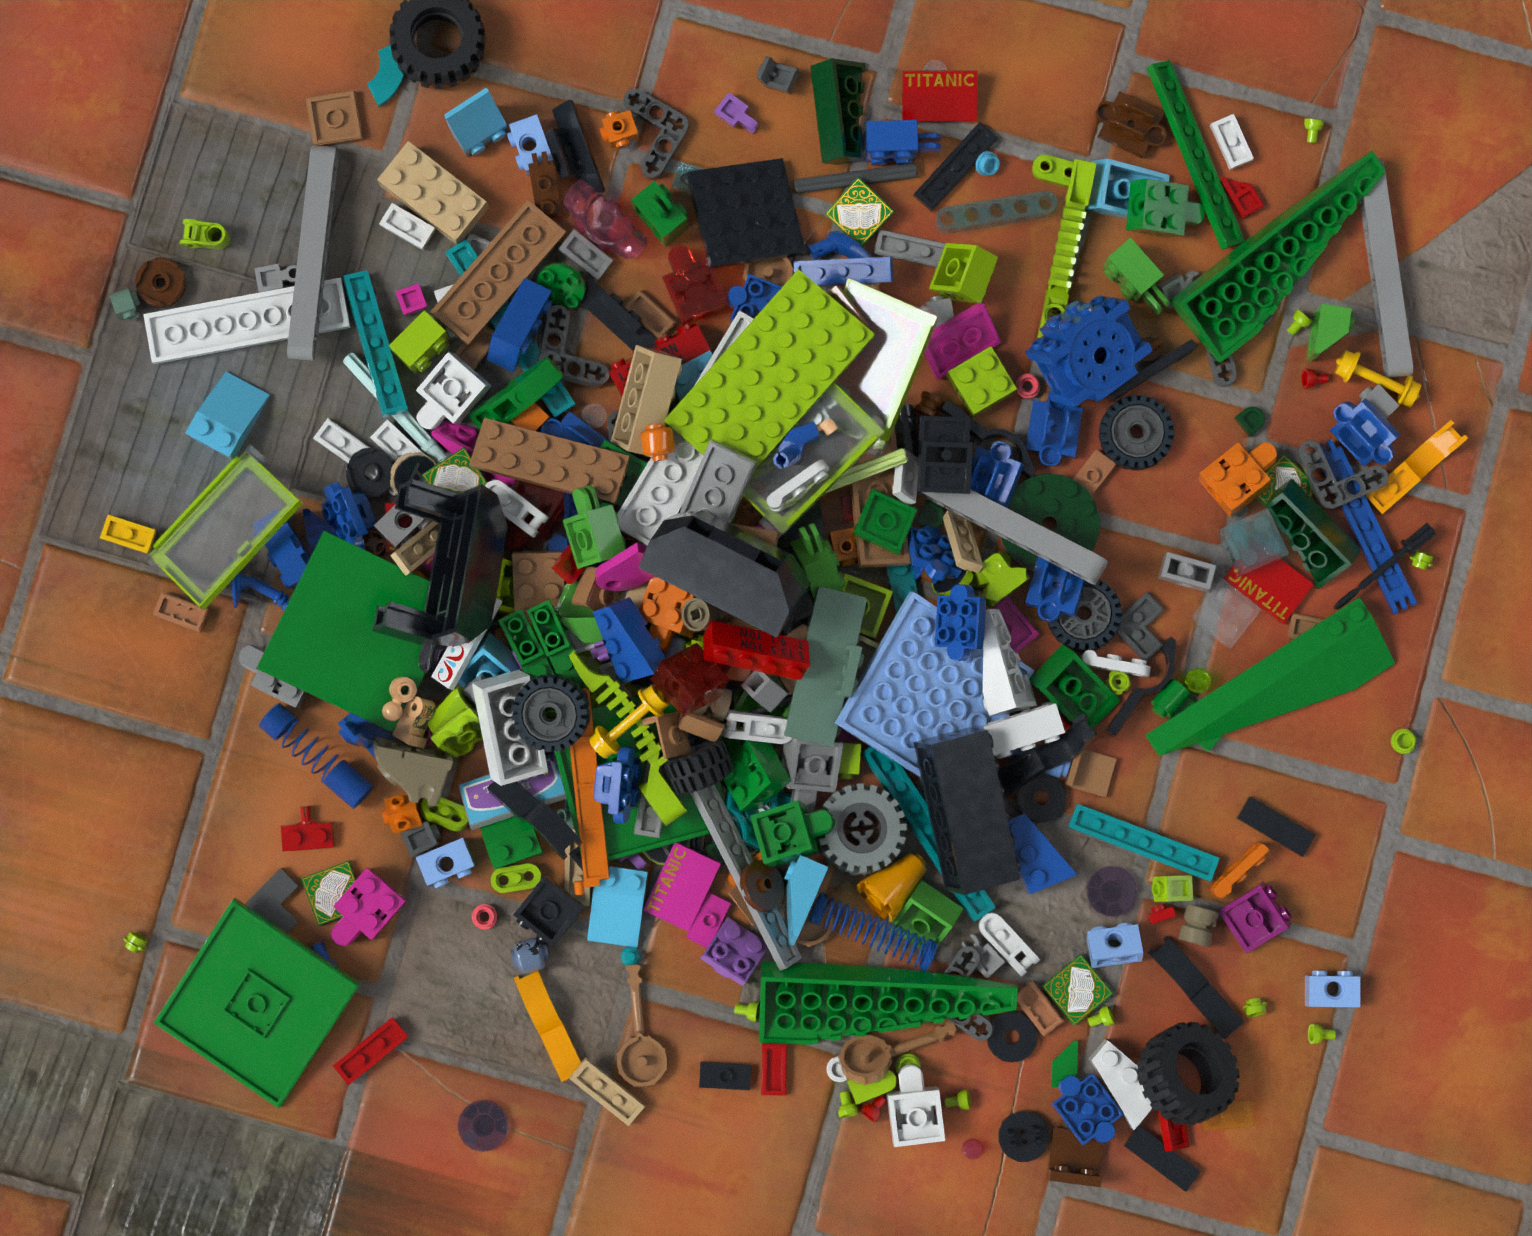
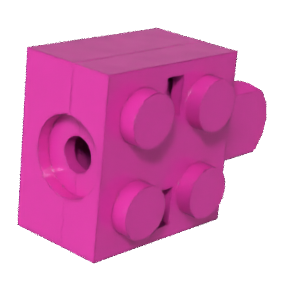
(365, 908)

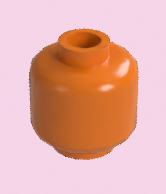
(657, 441)

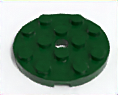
(1057, 498)

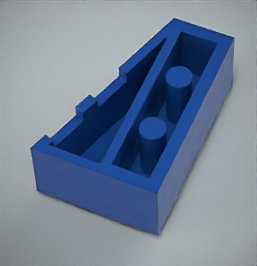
(519, 324)
(288, 555)
(628, 641)
(1038, 859)

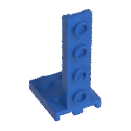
(362, 732)

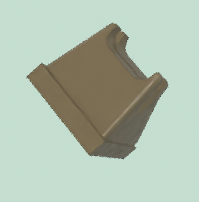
(413, 768)

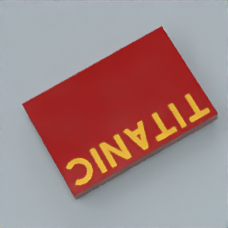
(939, 95)
(1273, 588)

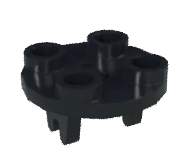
(1035, 1135)

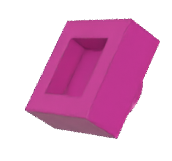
(411, 299)

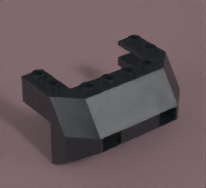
(463, 566)
(728, 569)

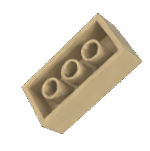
(433, 193)
(645, 395)

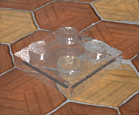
(1225, 613)

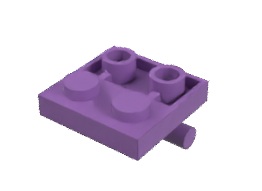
(734, 951)

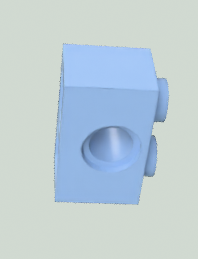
(524, 131)
(431, 868)
(1102, 954)
(1316, 989)

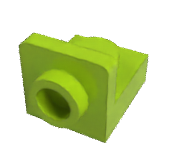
(1172, 888)

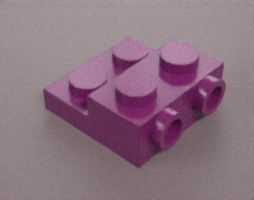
(1256, 916)

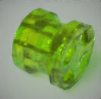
(1201, 680)

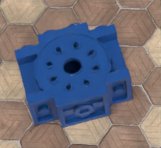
(1103, 340)

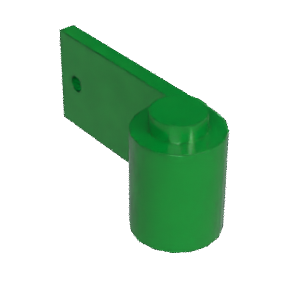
(1174, 699)

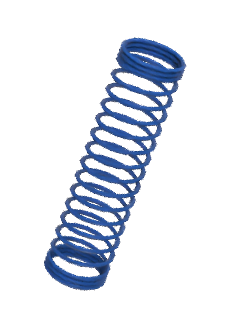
(820, 908)

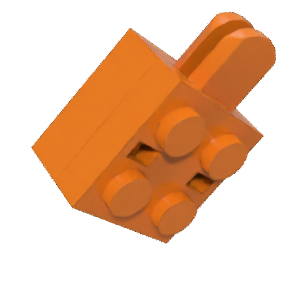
(1238, 473)
(663, 610)

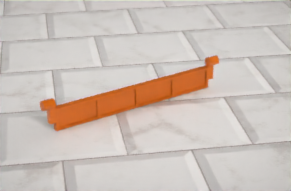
(588, 810)

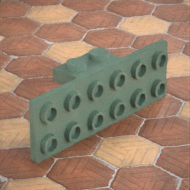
(832, 667)

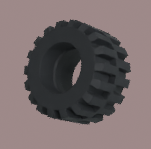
(701, 768)

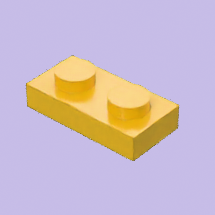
(128, 534)

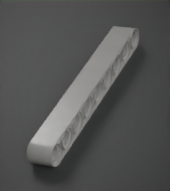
(312, 253)
(1386, 281)
(1022, 533)

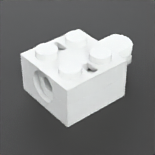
(451, 394)
(915, 1110)

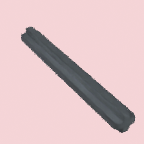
(847, 178)

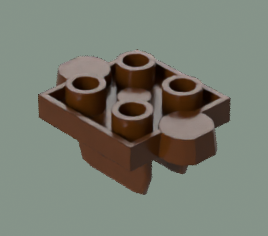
(1130, 124)

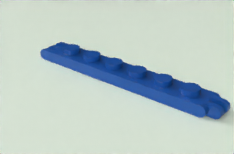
(1369, 533)

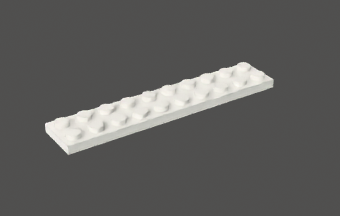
(666, 482)

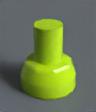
(1313, 127)
(1300, 321)
(752, 1010)
(1105, 1016)
(1317, 1034)
(962, 1100)
(847, 1108)

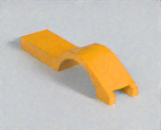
(1416, 467)
(548, 1024)

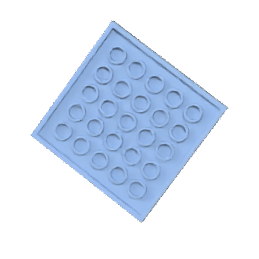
(915, 688)

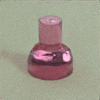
(972, 1148)

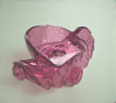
(585, 209)

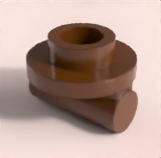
(1155, 344)

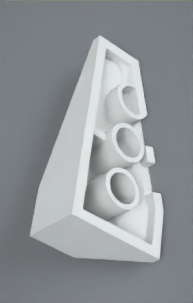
(1003, 683)

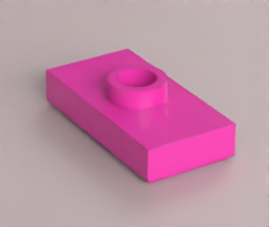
(708, 920)

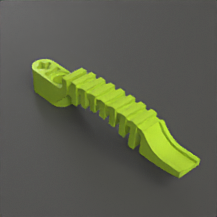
(1068, 237)
(656, 788)

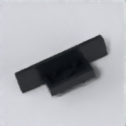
(572, 148)
(611, 313)

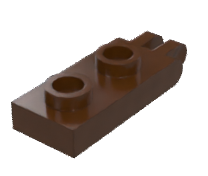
(545, 186)

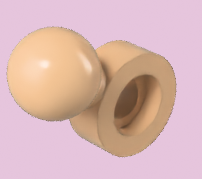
(392, 710)

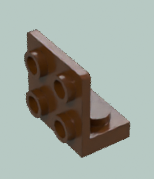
(1072, 1161)

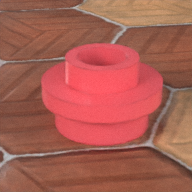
(1033, 380)
(476, 916)

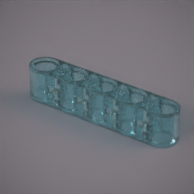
(1005, 204)

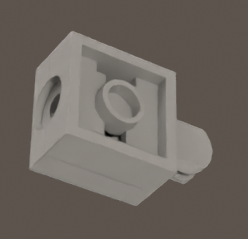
(249, 658)
(811, 769)

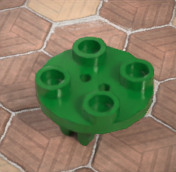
(572, 284)

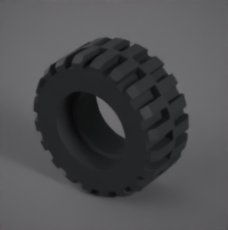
(437, 70)
(1214, 1065)

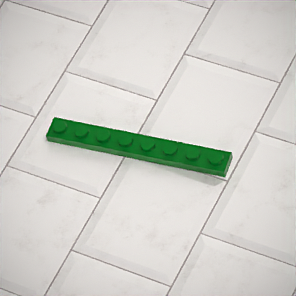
(1195, 154)

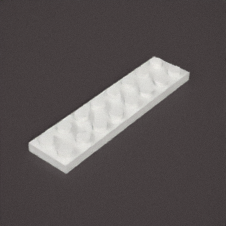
(236, 322)

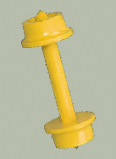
(1406, 392)
(605, 742)

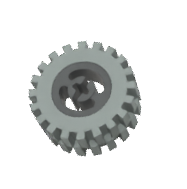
(865, 857)

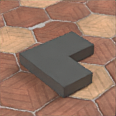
(1134, 629)
(269, 900)

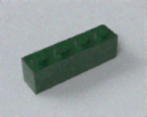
(838, 109)
(1311, 532)

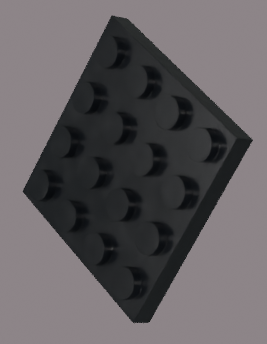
(746, 213)

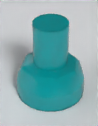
(630, 956)

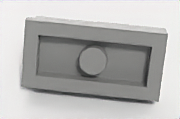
(585, 254)

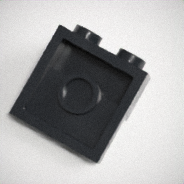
(548, 911)

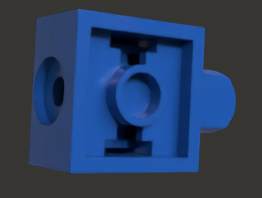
(897, 142)

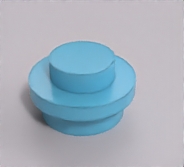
(987, 163)

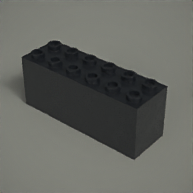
(967, 810)

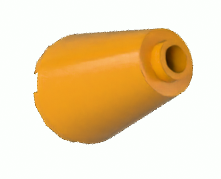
(893, 885)

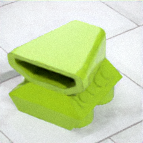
(998, 578)
(456, 724)

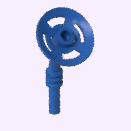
(241, 583)

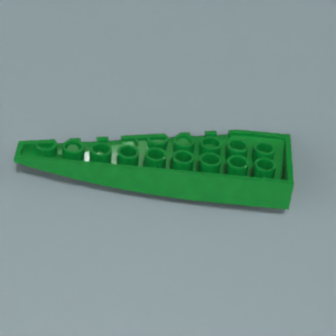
(1247, 285)
(1311, 668)
(844, 1000)

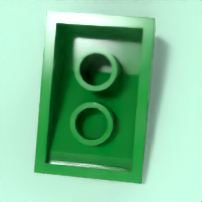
(1073, 687)
(510, 842)

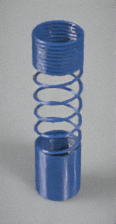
(342, 779)

